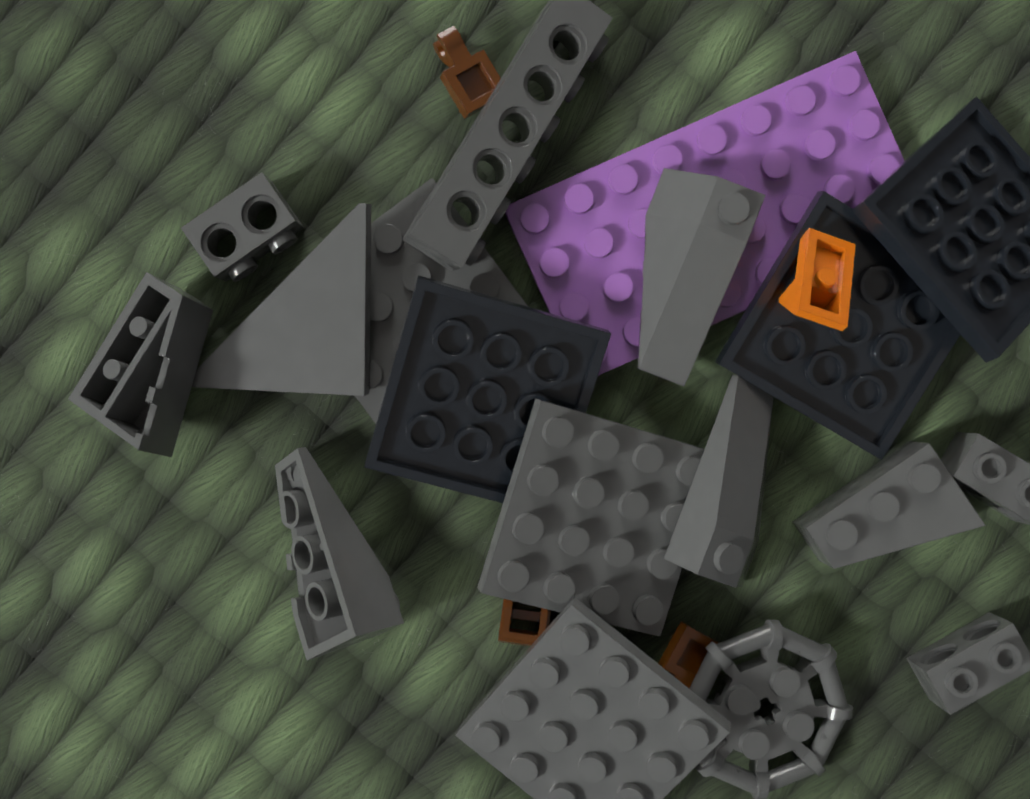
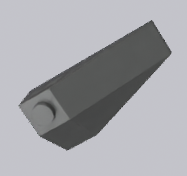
(690, 254)
(725, 501)
(339, 578)

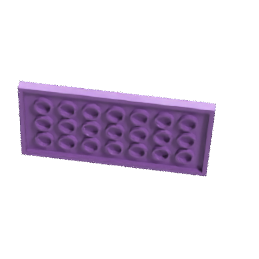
(785, 142)

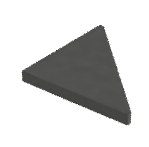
(310, 328)

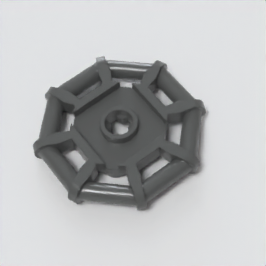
(792, 711)

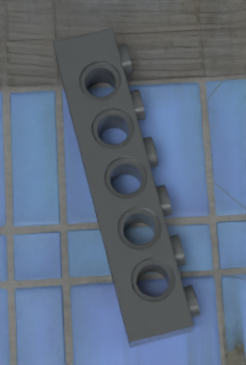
(581, 30)

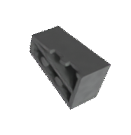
(147, 366)
(888, 509)

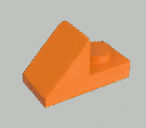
(822, 280)

